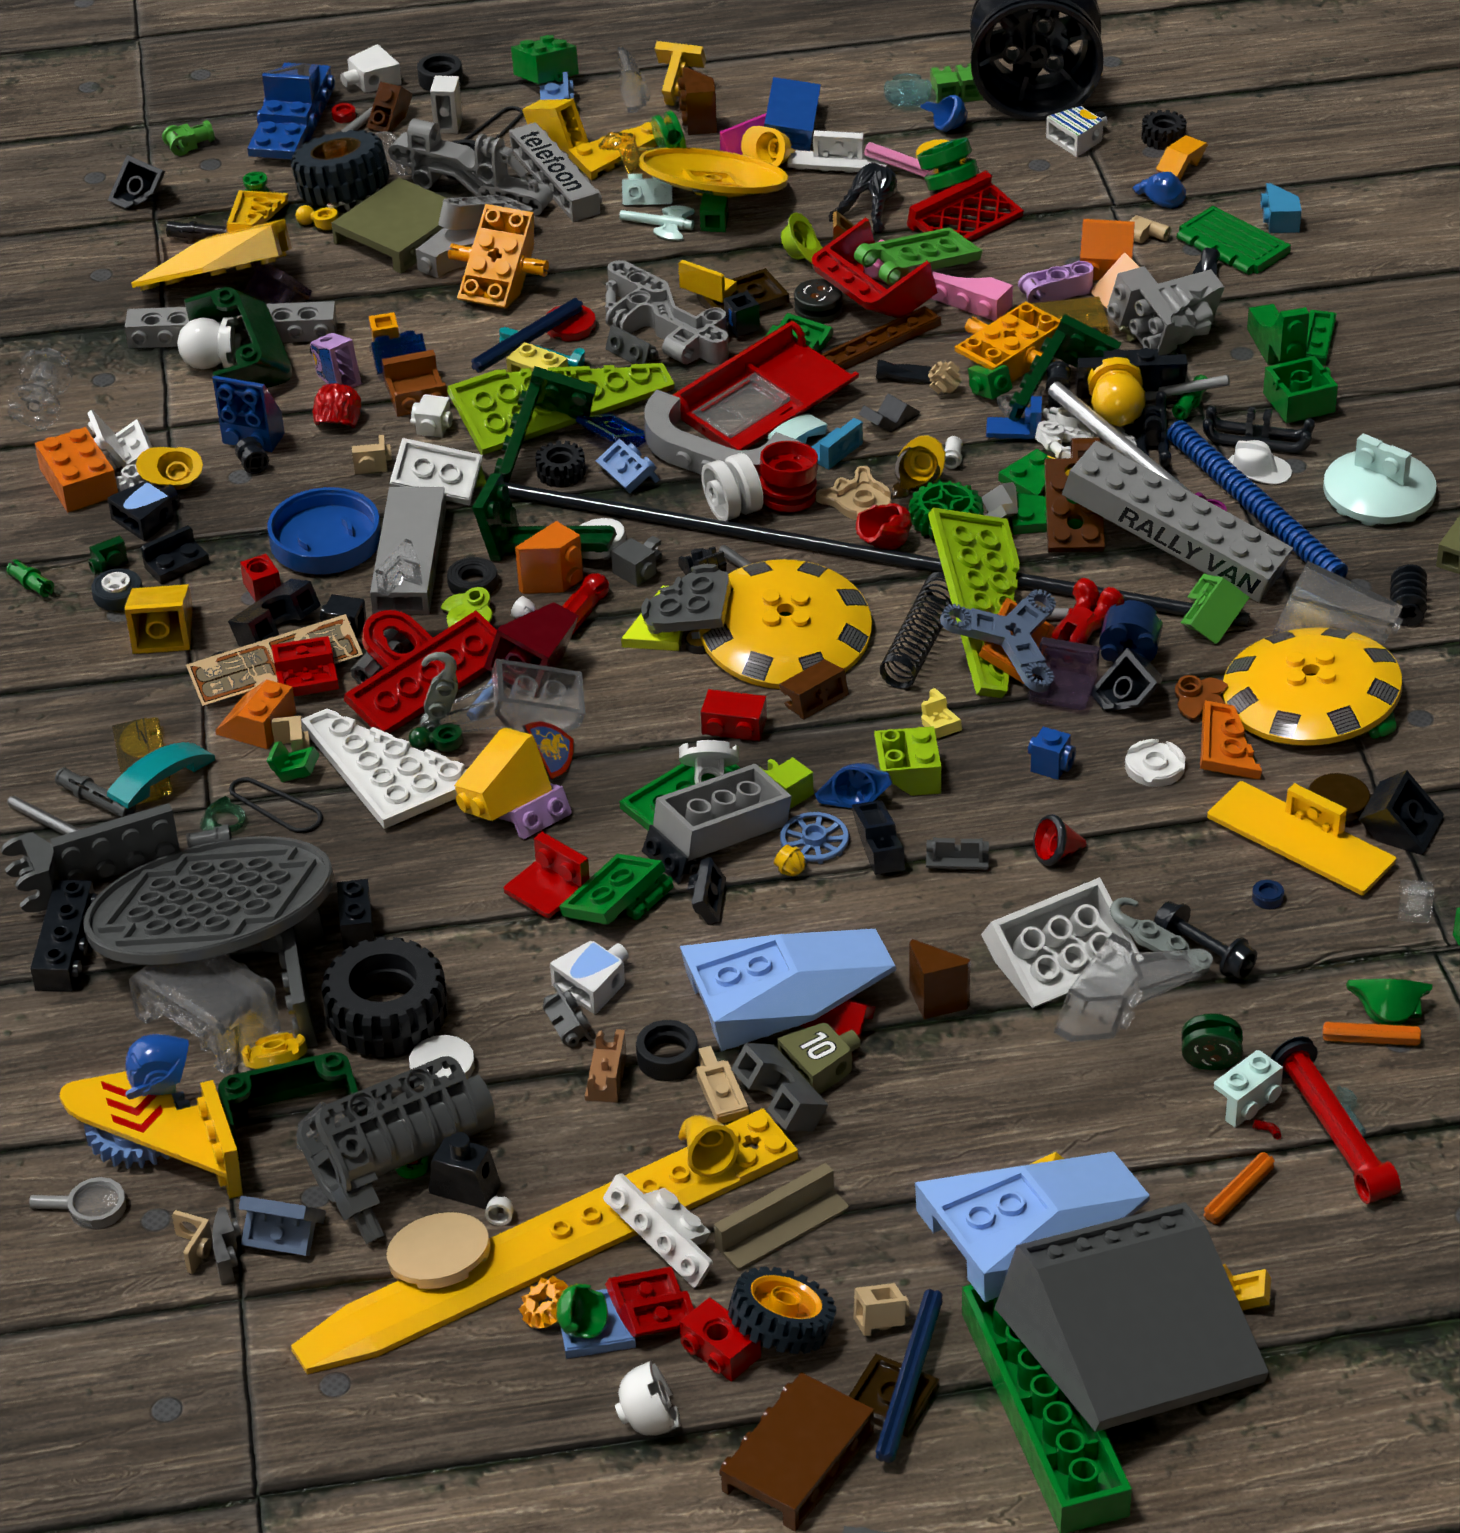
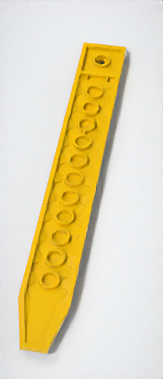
(531, 1252)

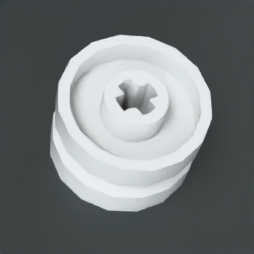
(732, 487)

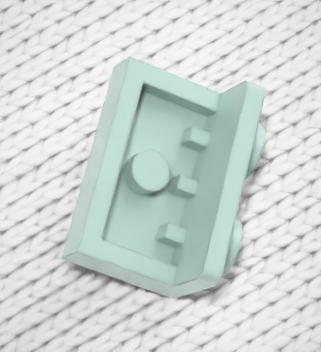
(645, 191)
(1250, 1087)

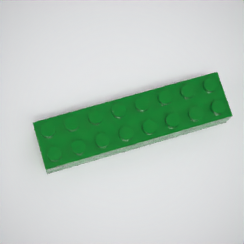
(1067, 1457)

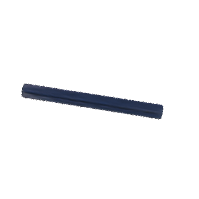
(527, 335)
(909, 1376)

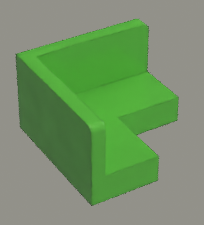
(1214, 606)

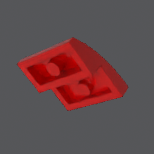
(306, 665)
(649, 1301)

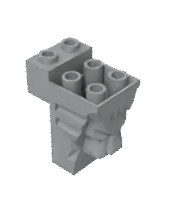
(1166, 311)

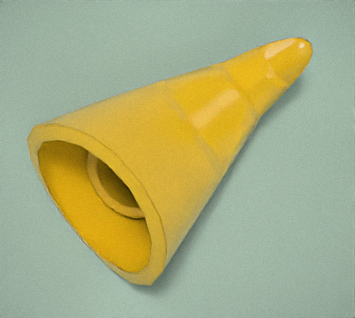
(710, 1145)

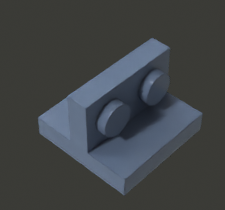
(279, 1225)

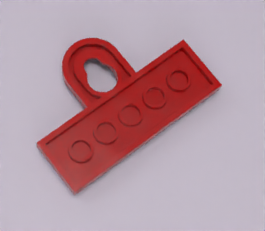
(401, 688)

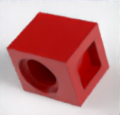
(260, 576)

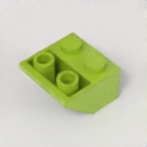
(910, 759)

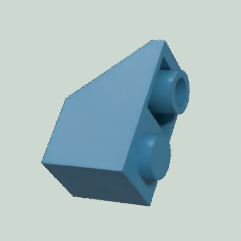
(1280, 210)

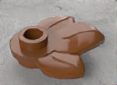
(1193, 693)

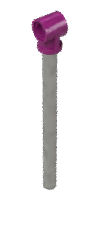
(1111, 435)

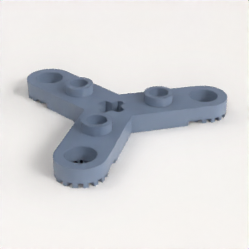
(995, 629)

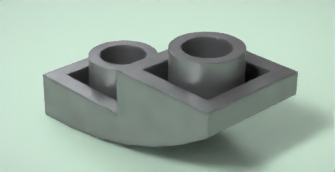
(225, 1244)

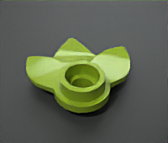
(462, 605)

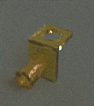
(627, 147)

